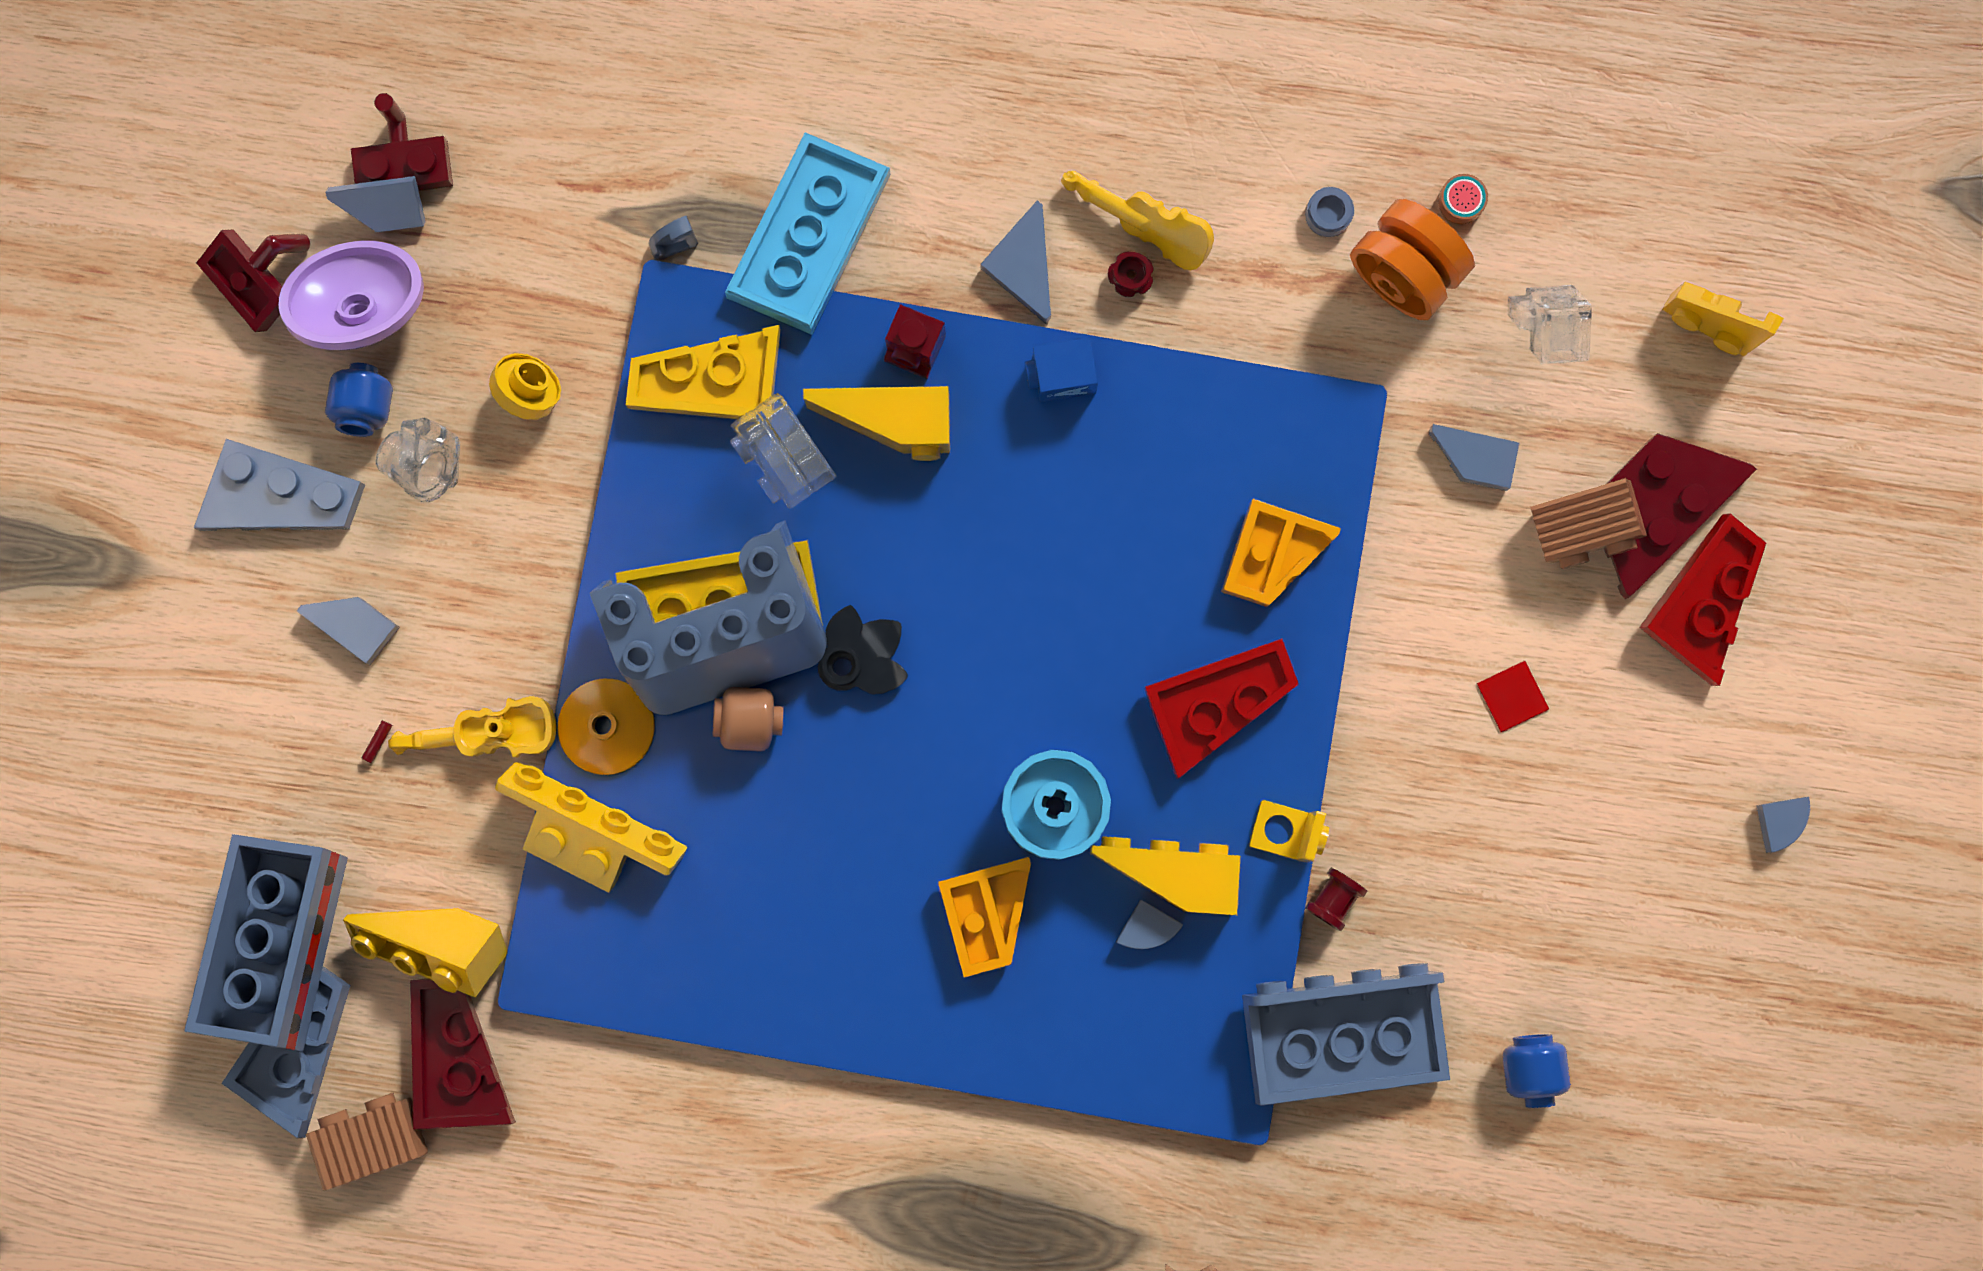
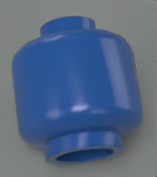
(358, 400)
(1536, 1070)

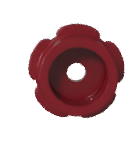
(1134, 262)

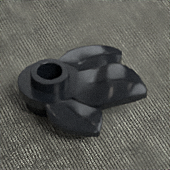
(867, 648)

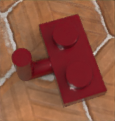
(401, 158)
(245, 276)

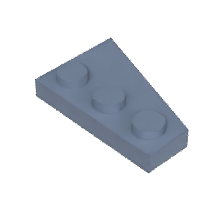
(288, 1081)

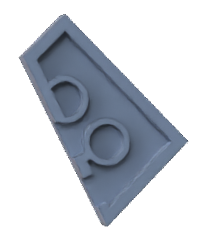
(273, 492)

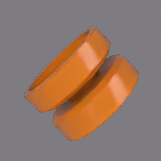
(1412, 259)

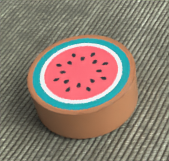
(1463, 198)

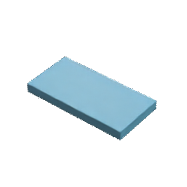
(808, 233)

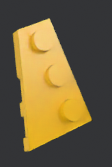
(707, 379)

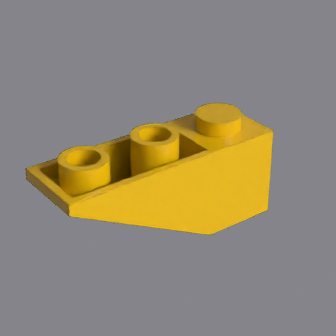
(1185, 879)
(439, 944)

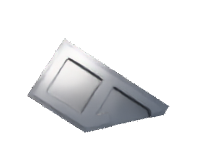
(381, 204)
(1477, 457)

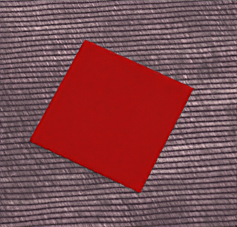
(1512, 696)

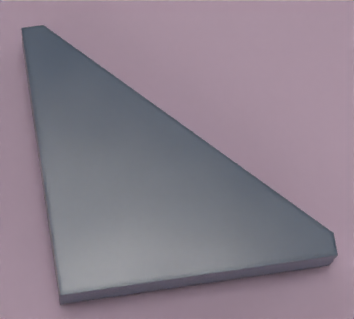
(1021, 263)

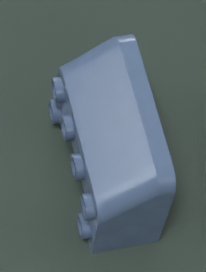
(720, 645)

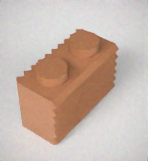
(1589, 522)
(366, 1143)

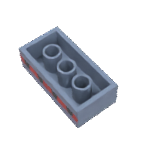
(266, 942)

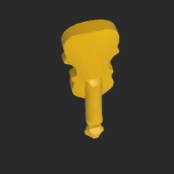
(1177, 233)
(522, 727)

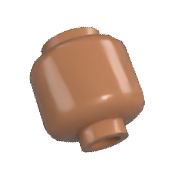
(746, 719)

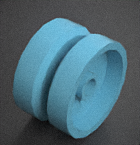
(1061, 776)

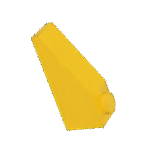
(898, 417)

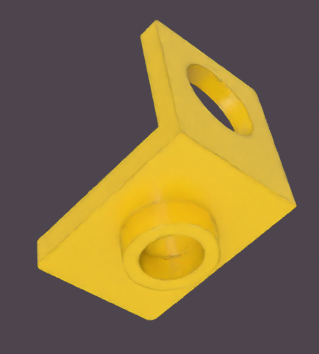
(1308, 832)

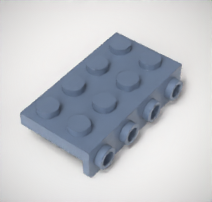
(1345, 1034)

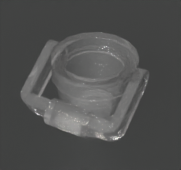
(418, 464)

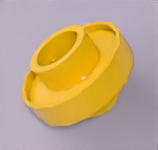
(524, 386)

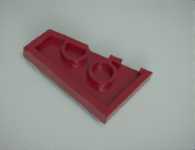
(452, 1063)

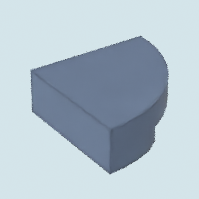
(672, 239)
(1783, 822)
(1148, 928)

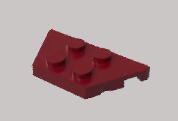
(1676, 494)

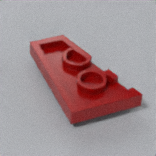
(1704, 601)
(1217, 700)

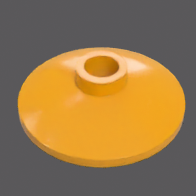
(629, 734)

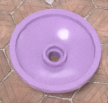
(351, 295)

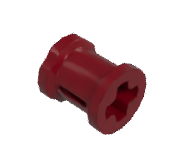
(1336, 899)

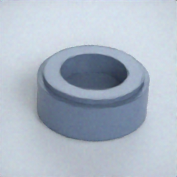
(1329, 212)

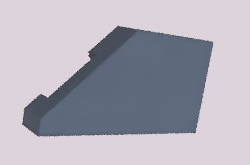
(352, 625)

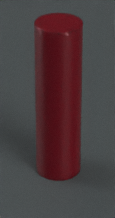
(376, 741)

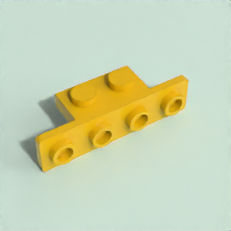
(584, 833)

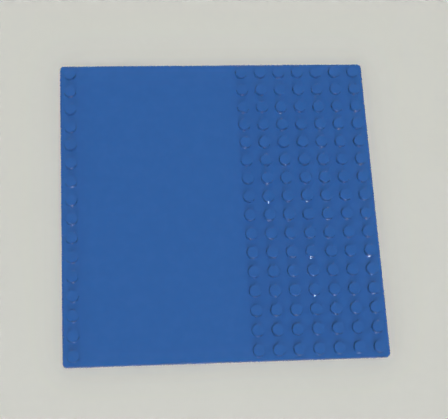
(1035, 601)

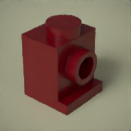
(914, 341)

